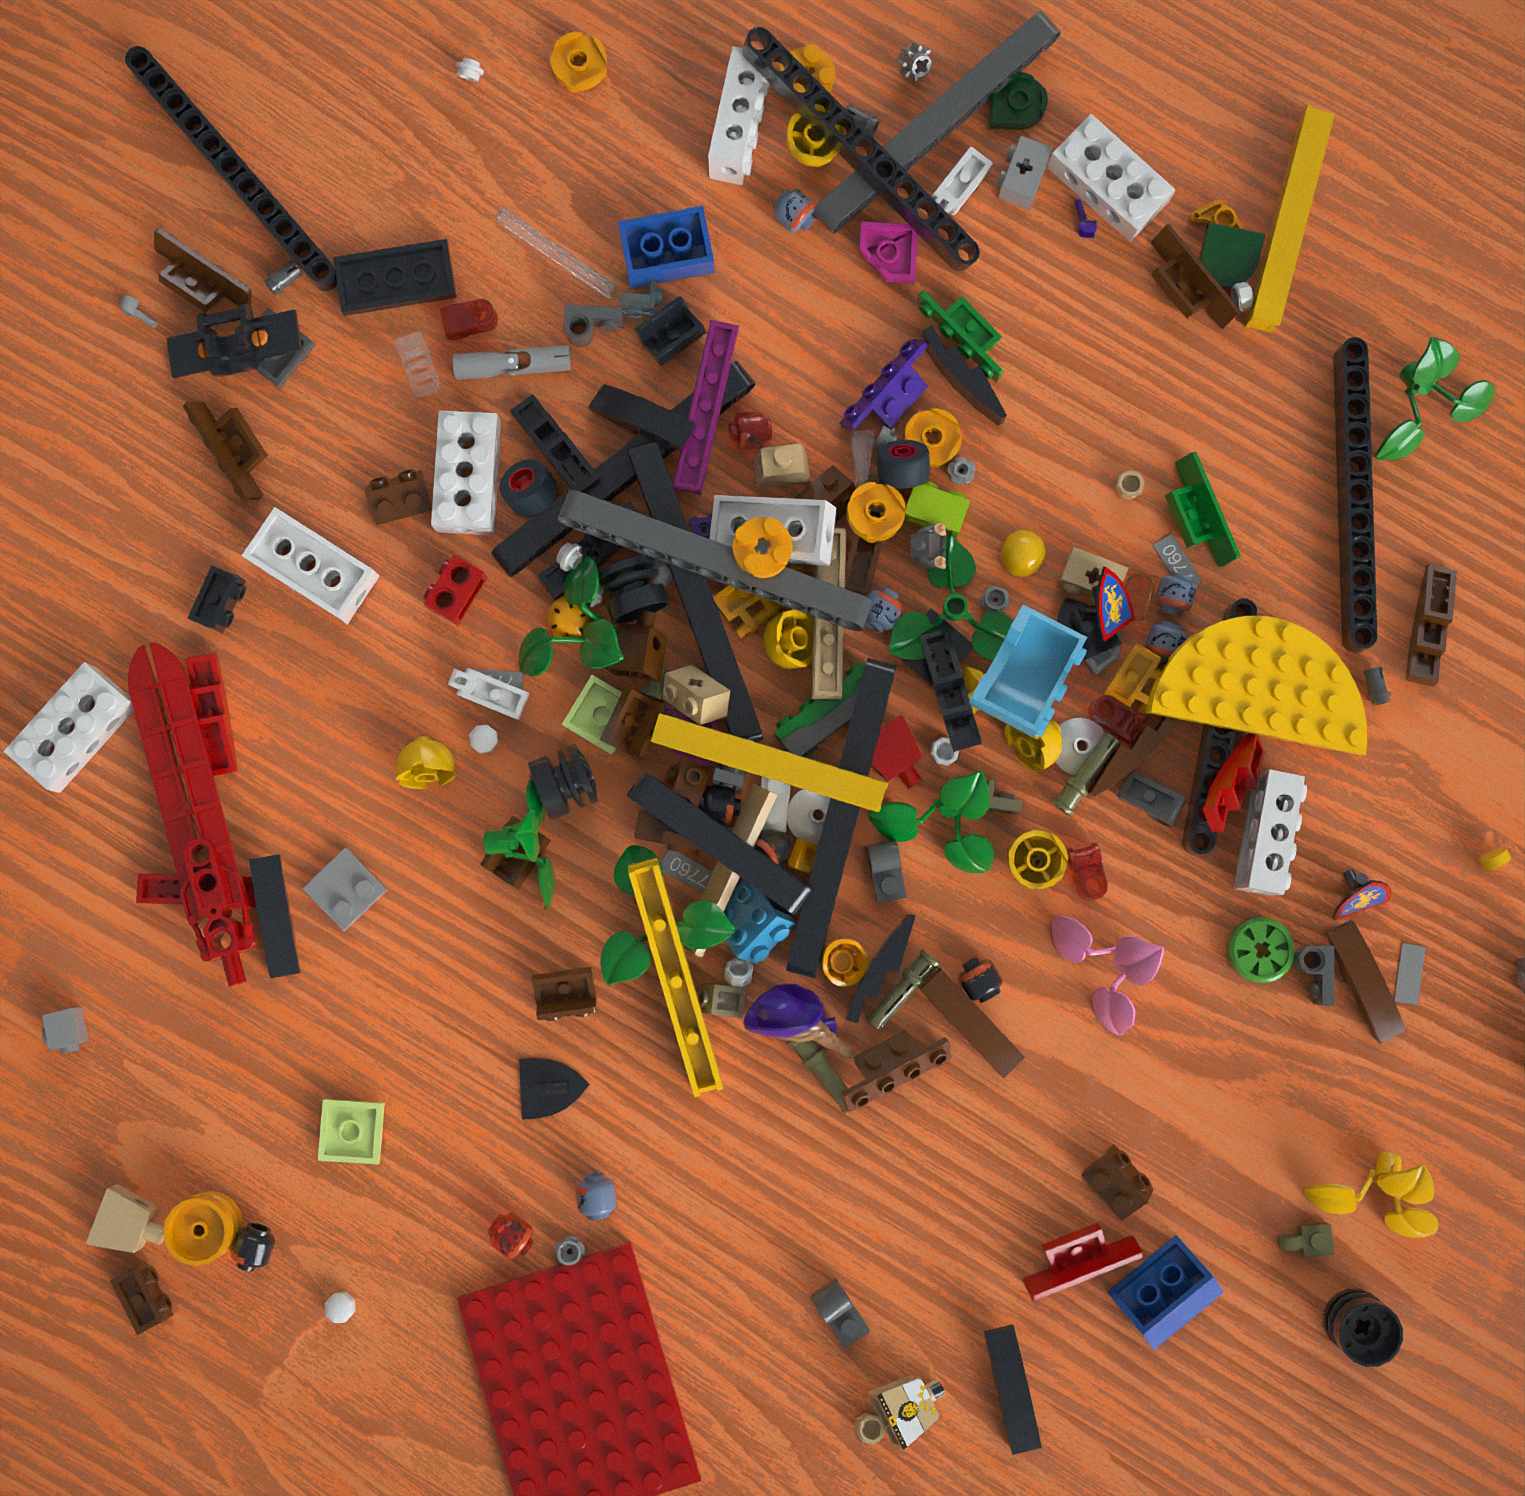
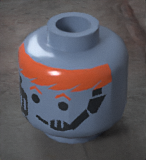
(794, 210)
(1176, 593)
(884, 610)
(1165, 639)
(596, 1196)

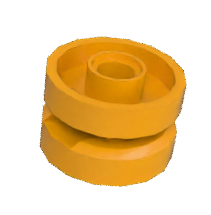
(184, 1229)

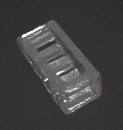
(411, 341)
(861, 451)

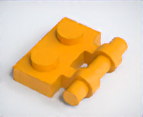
(735, 602)
(1132, 676)

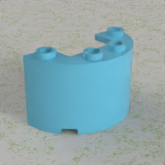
(1029, 672)

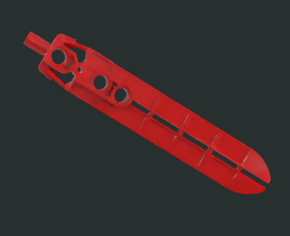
(177, 816)

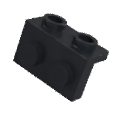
(669, 331)
(217, 599)

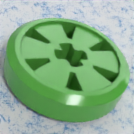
(1277, 943)

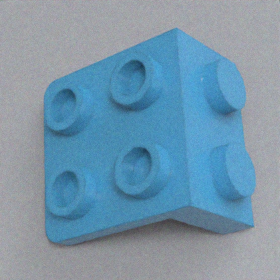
(756, 923)

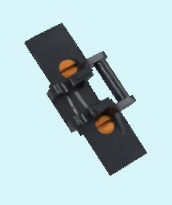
(235, 353)

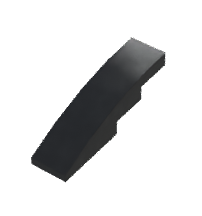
(968, 383)
(642, 416)
(554, 444)
(601, 550)
(950, 689)
(274, 916)
(887, 958)
(1012, 1389)

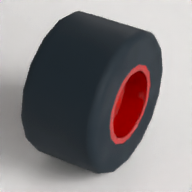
(903, 463)
(528, 487)

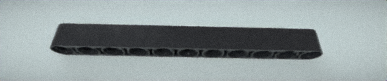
(858, 136)
(222, 159)
(615, 476)
(1361, 482)
(696, 594)
(840, 820)

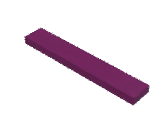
(706, 406)

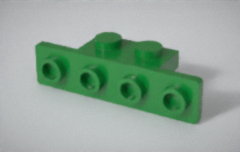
(967, 329)
(1199, 512)

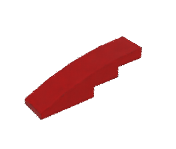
(212, 711)
(1235, 776)
(166, 889)

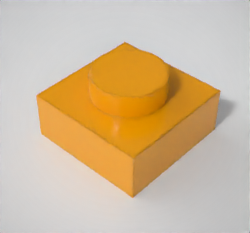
(803, 856)

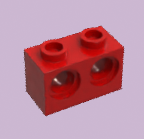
(462, 593)

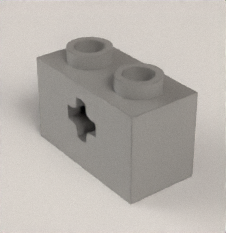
(1030, 157)

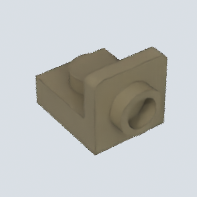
(1003, 802)
(722, 1000)

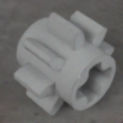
(914, 61)

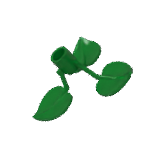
(1420, 377)
(958, 572)
(600, 639)
(958, 796)
(527, 835)
(627, 958)

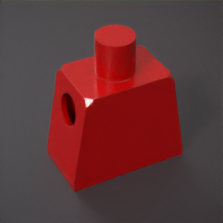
(897, 753)

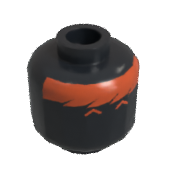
(720, 804)
(774, 846)
(980, 979)
(252, 1246)

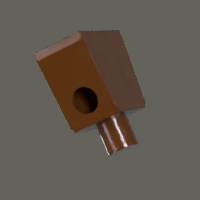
(641, 649)

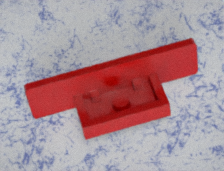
(1079, 1258)

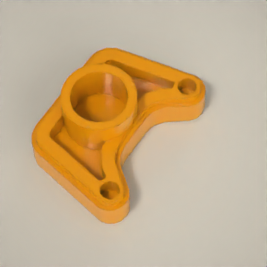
(1217, 213)

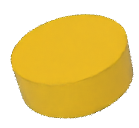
(1494, 859)

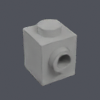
(65, 1030)

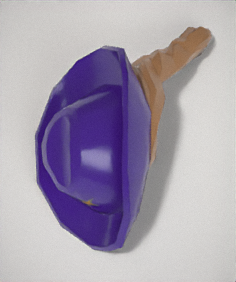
(793, 1015)

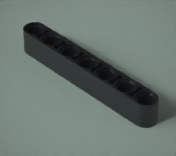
(719, 842)

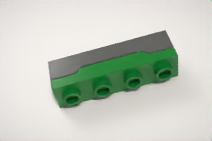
(820, 717)

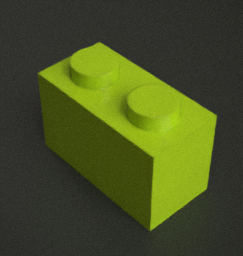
(930, 506)

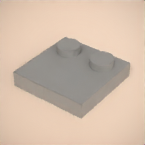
(345, 889)

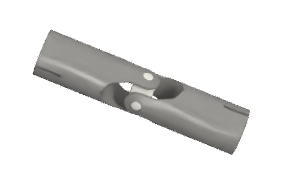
(492, 364)

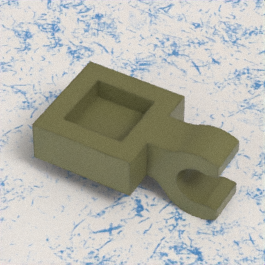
(1311, 1240)

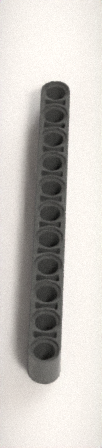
(943, 116)
(711, 560)

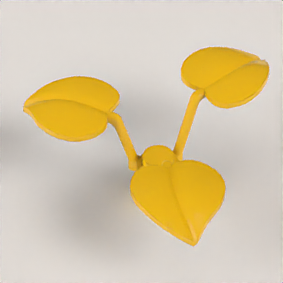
(1411, 1185)

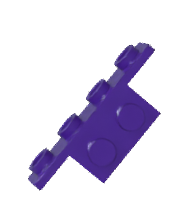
(892, 391)

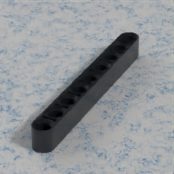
(1206, 768)

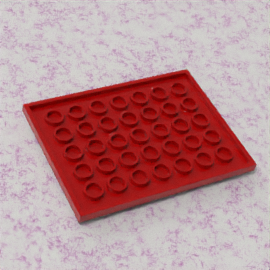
(579, 1381)

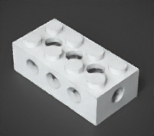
(737, 121)
(1113, 160)
(451, 460)
(815, 517)
(307, 546)
(53, 725)
(1257, 843)

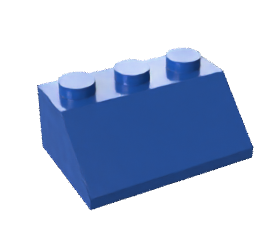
(666, 246)
(1165, 1292)

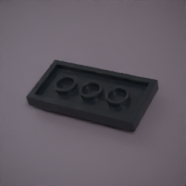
(394, 277)

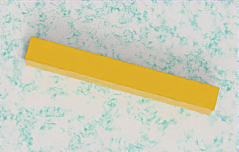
(1290, 219)
(769, 762)
(675, 976)

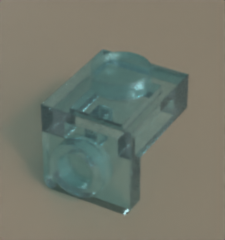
(641, 304)

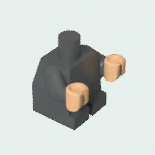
(928, 546)

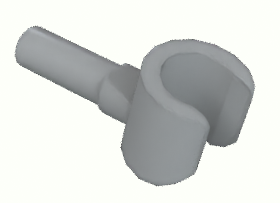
(129, 307)

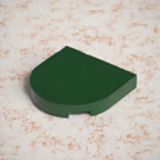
(1018, 103)
(1230, 253)

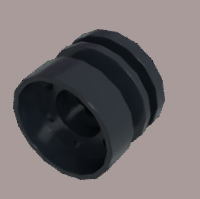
(630, 583)
(563, 782)
(1377, 1336)

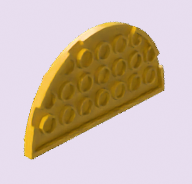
(1265, 682)

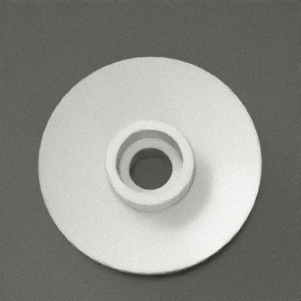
(1073, 731)
(801, 818)

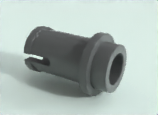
(868, 121)
(283, 278)
(1376, 686)

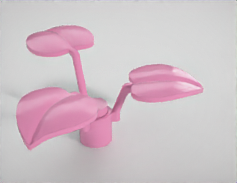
(1133, 956)

